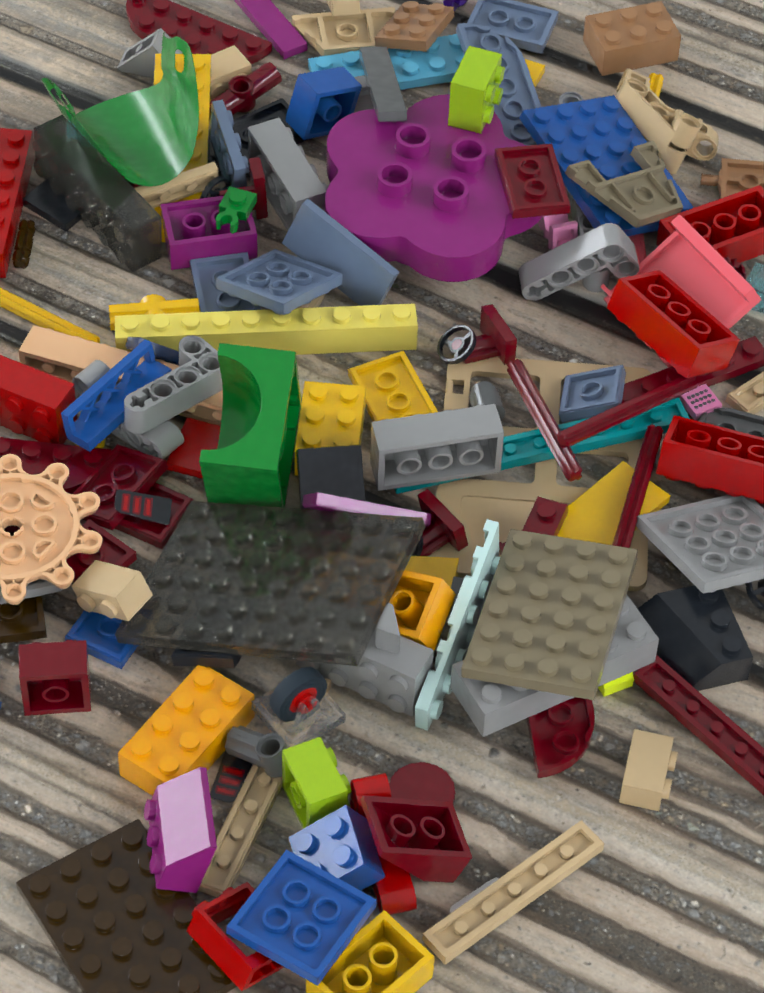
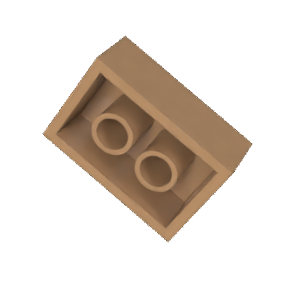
(631, 38)

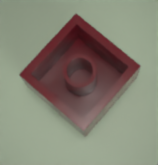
(54, 677)

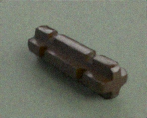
(23, 243)

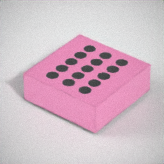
(700, 401)

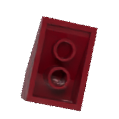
(418, 836)

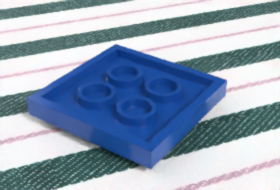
(301, 917)

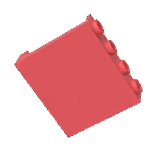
(701, 274)

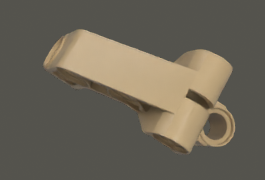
(671, 129)

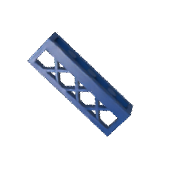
(103, 417)

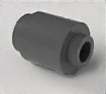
(485, 394)

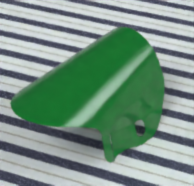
(149, 130)

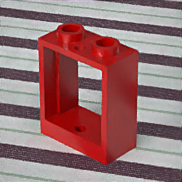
(233, 962)

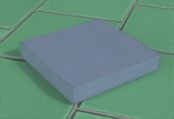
(591, 392)

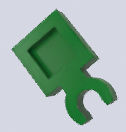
(234, 206)

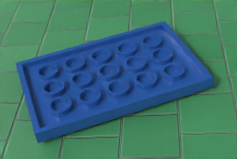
(598, 133)

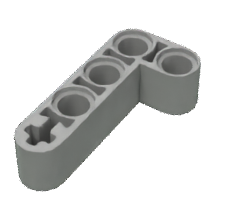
(577, 259)
(176, 391)
(156, 442)

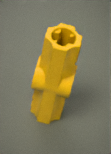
(153, 305)

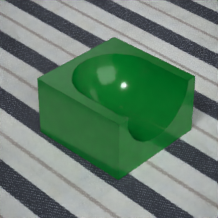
(256, 427)

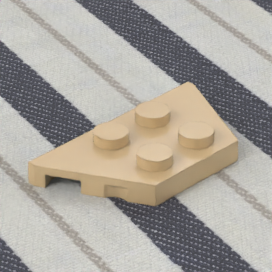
(341, 33)

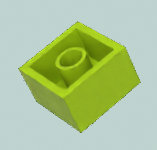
(475, 89)
(313, 781)

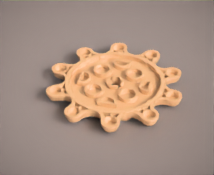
(47, 524)

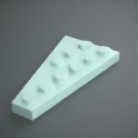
(462, 626)

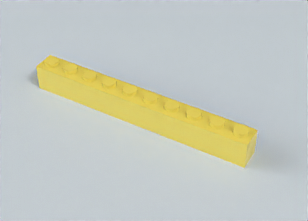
(301, 331)

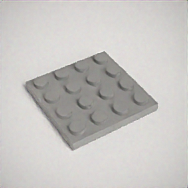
(711, 540)

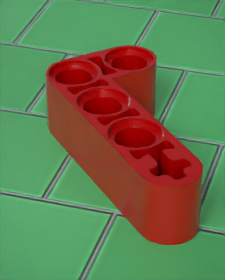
(396, 890)

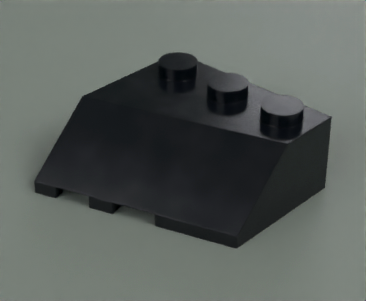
(698, 636)

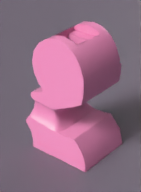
(558, 229)

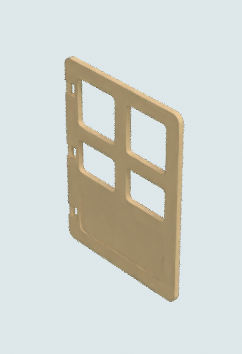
(511, 502)

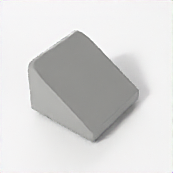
(387, 631)

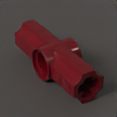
(245, 90)

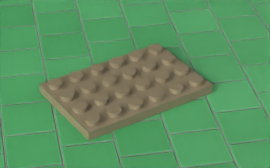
(550, 614)

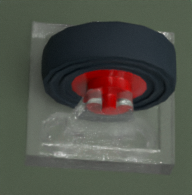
(299, 707)

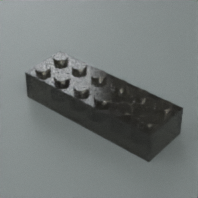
(99, 192)

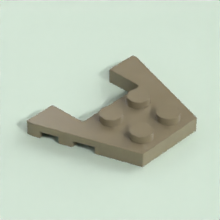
(636, 197)

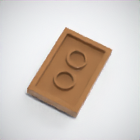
(414, 26)

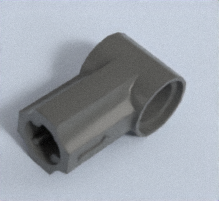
(257, 749)

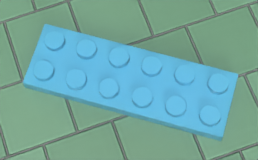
(411, 67)

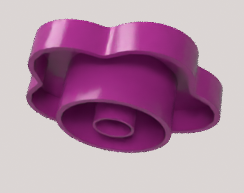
(422, 190)

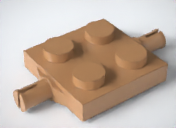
(735, 176)

